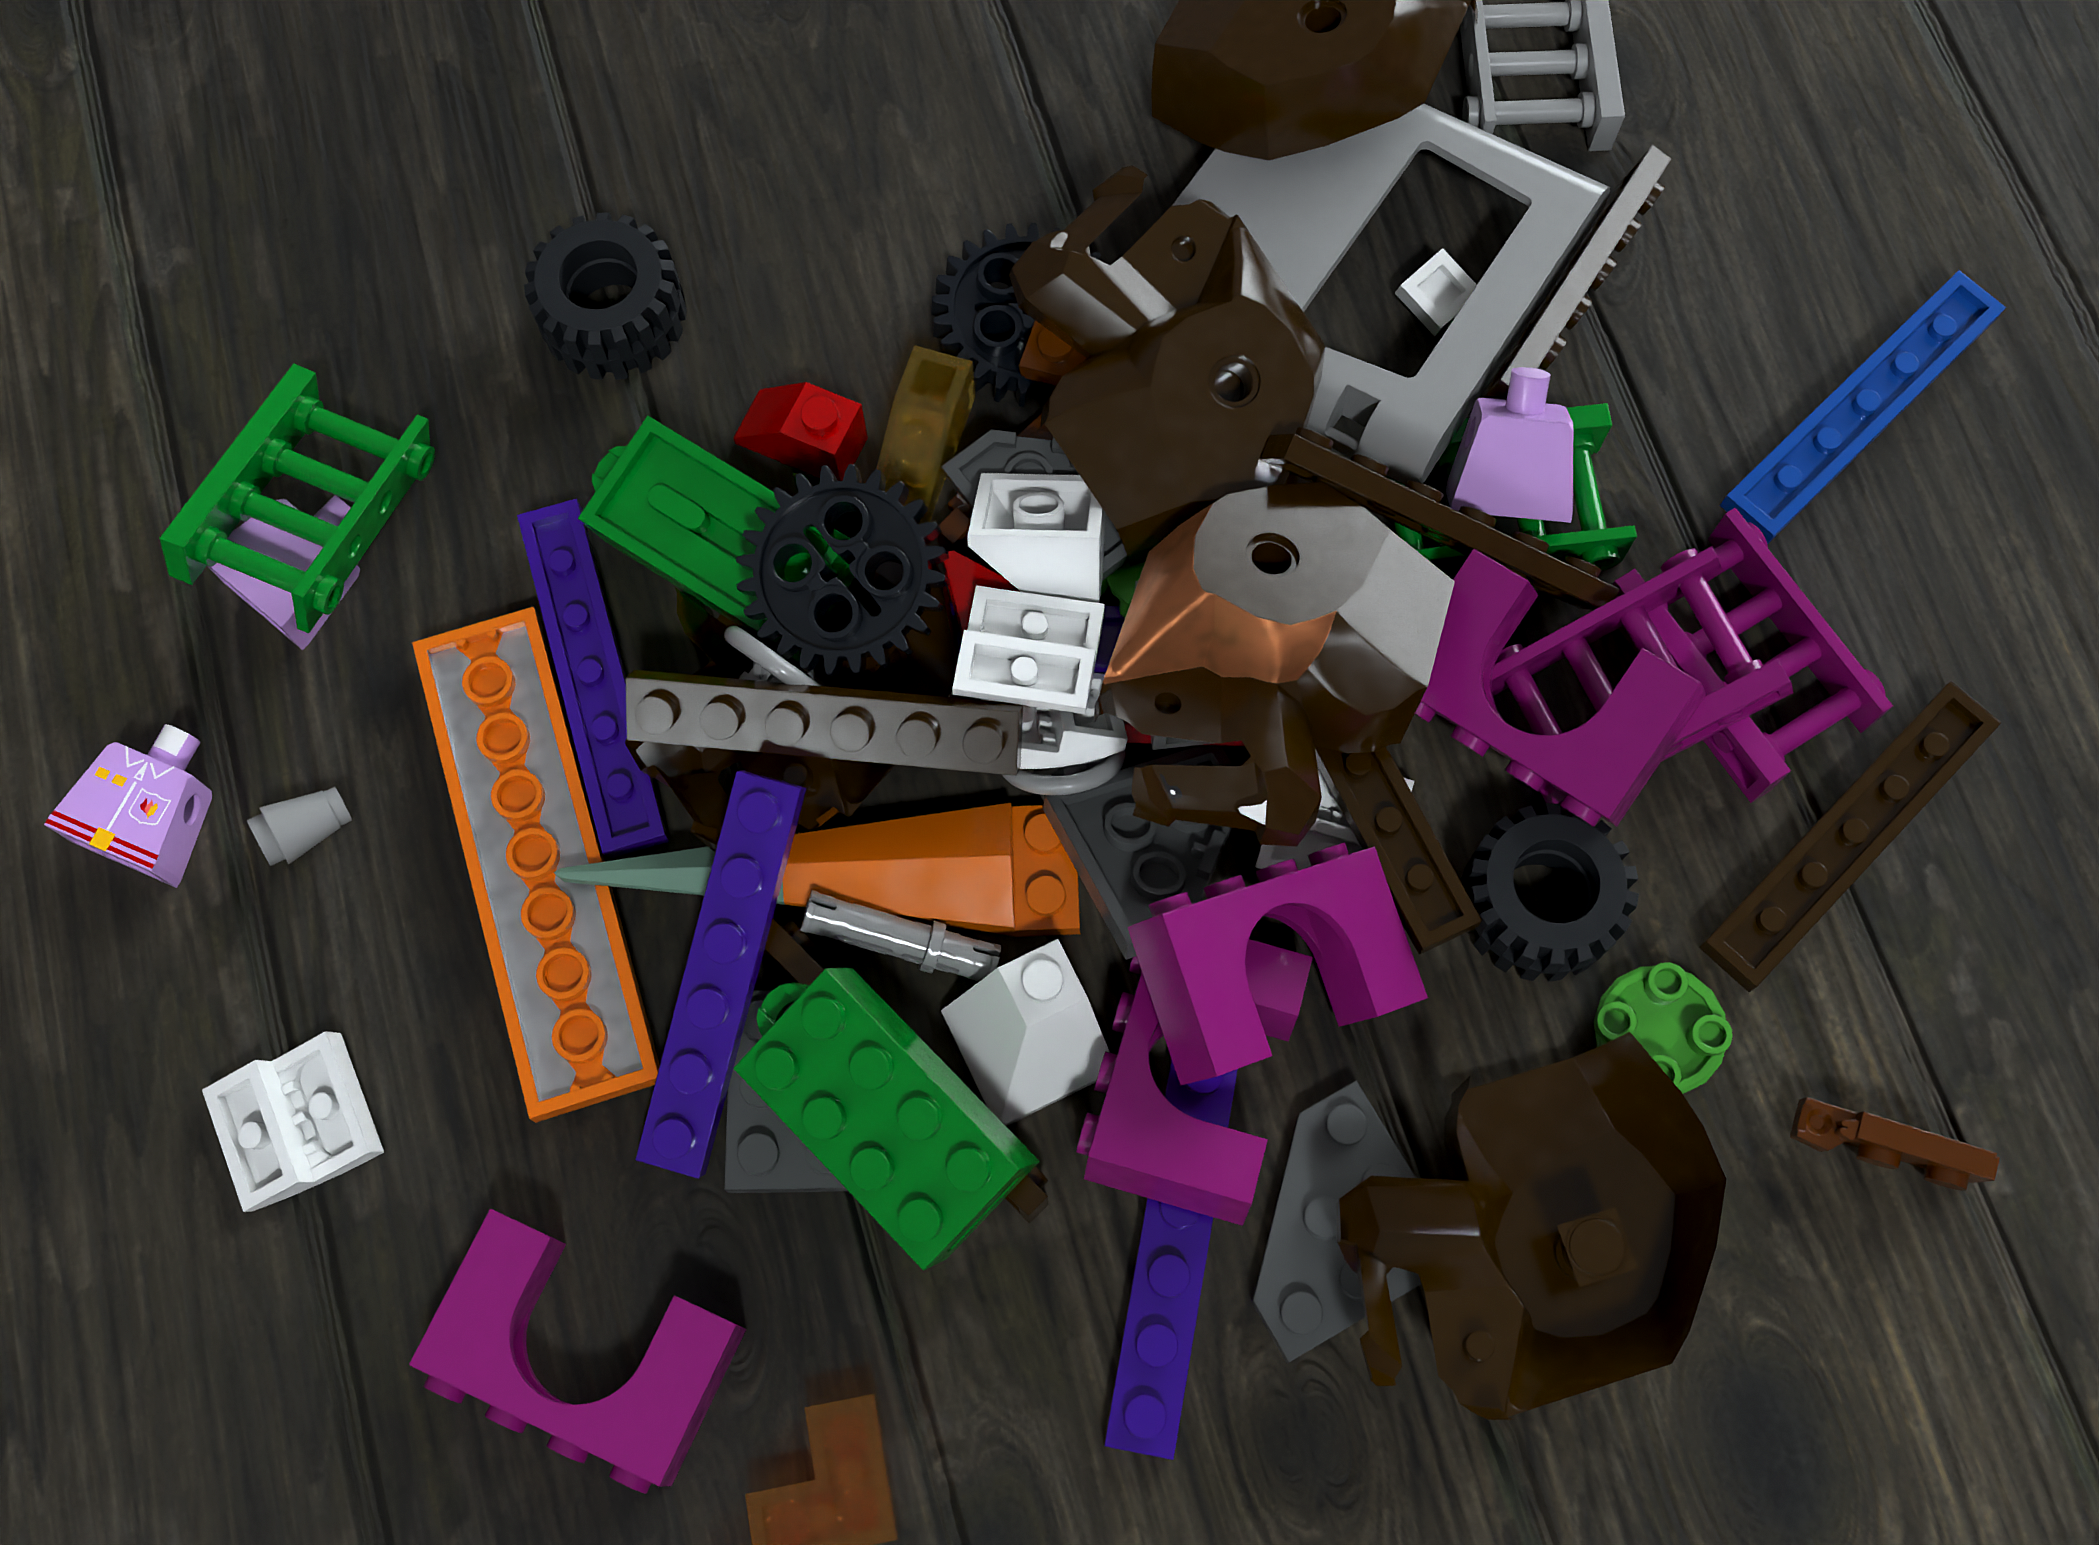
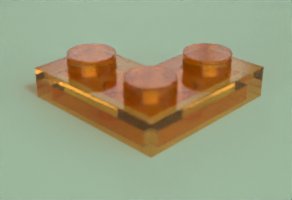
(851, 1486)

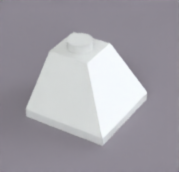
(1040, 533)
(1028, 1033)

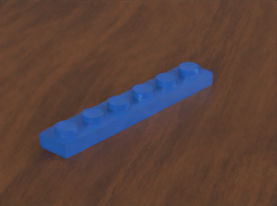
(1863, 405)

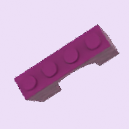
(1594, 765)
(1198, 953)
(1154, 1147)
(482, 1351)

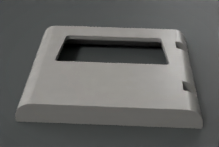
(1314, 207)

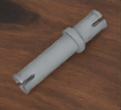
(887, 934)

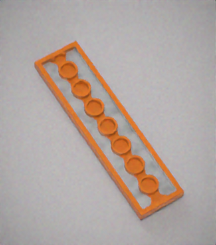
(521, 818)

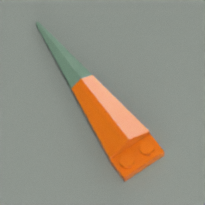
(963, 868)

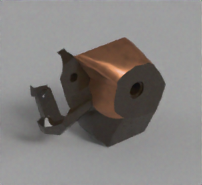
(1278, 628)

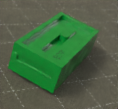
(686, 520)
(883, 1112)

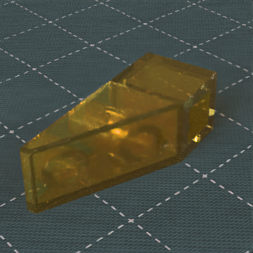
(926, 423)

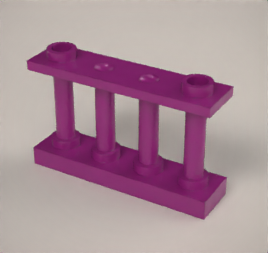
(1748, 681)
(1745, 752)

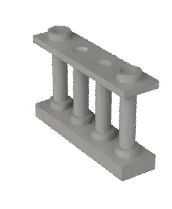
(1589, 60)

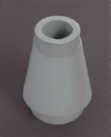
(298, 824)

